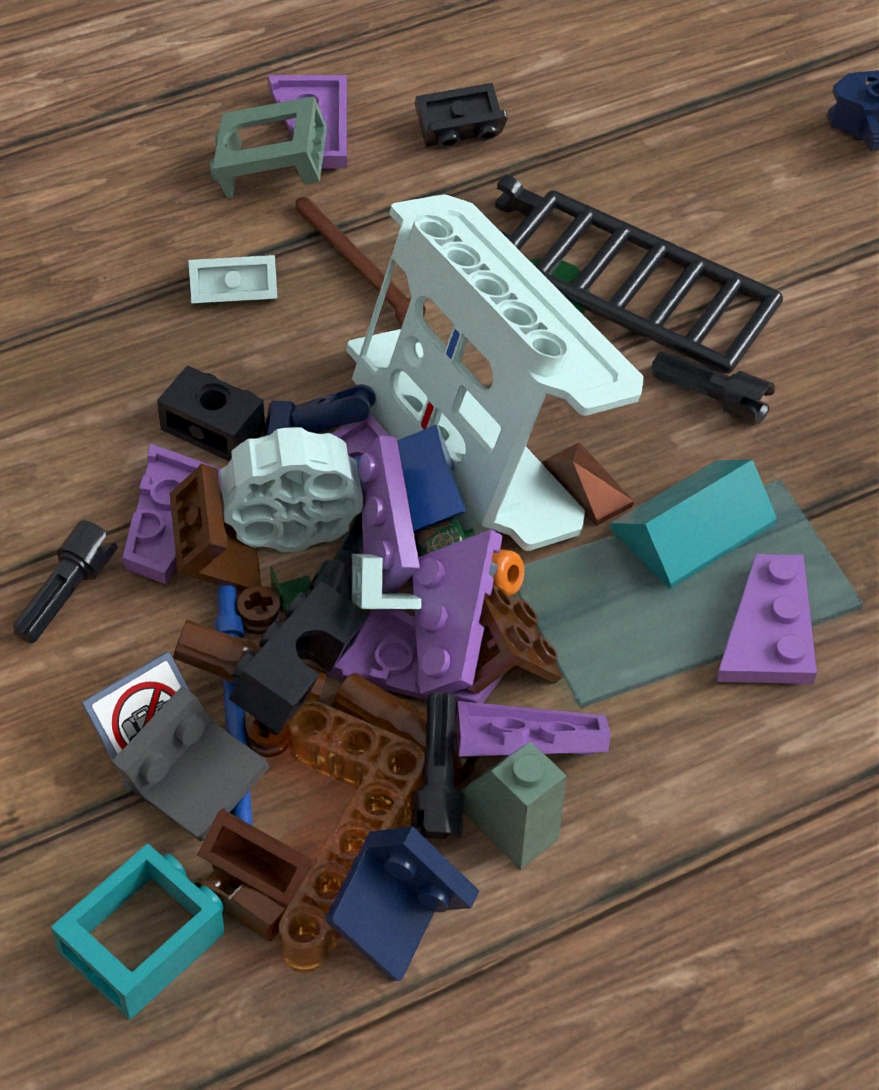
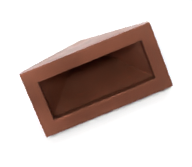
(588, 483)
(255, 857)

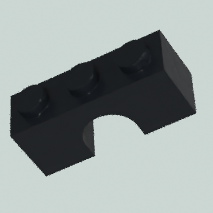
(275, 679)

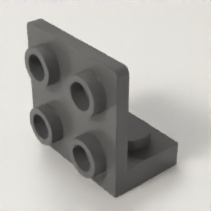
(189, 765)

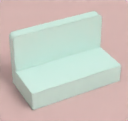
(233, 279)
(368, 586)

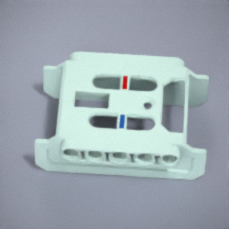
(533, 347)

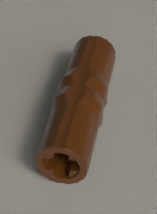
(221, 653)
(382, 709)

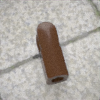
(246, 903)

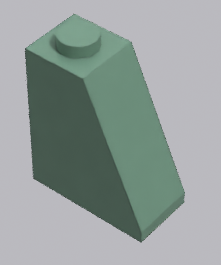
(518, 804)

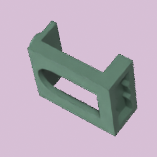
(304, 151)

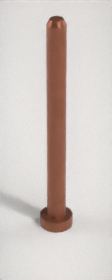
(353, 256)

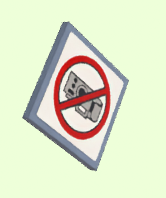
(131, 702)

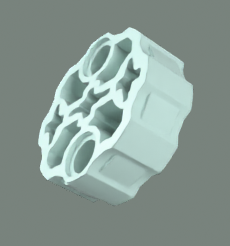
(290, 490)

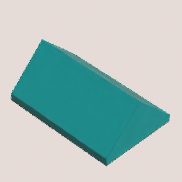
(697, 520)

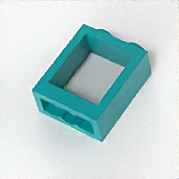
(135, 989)

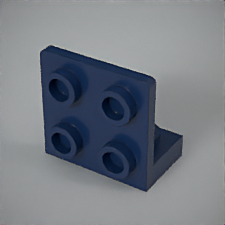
(393, 896)

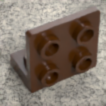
(203, 541)
(511, 640)

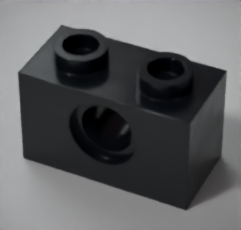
(210, 412)

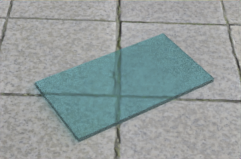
(627, 629)

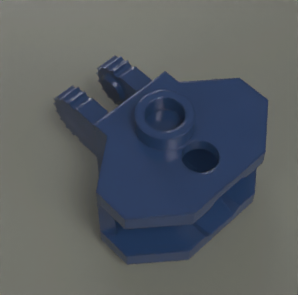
(857, 107)

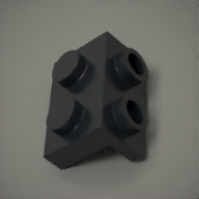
(460, 115)

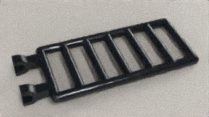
(539, 208)

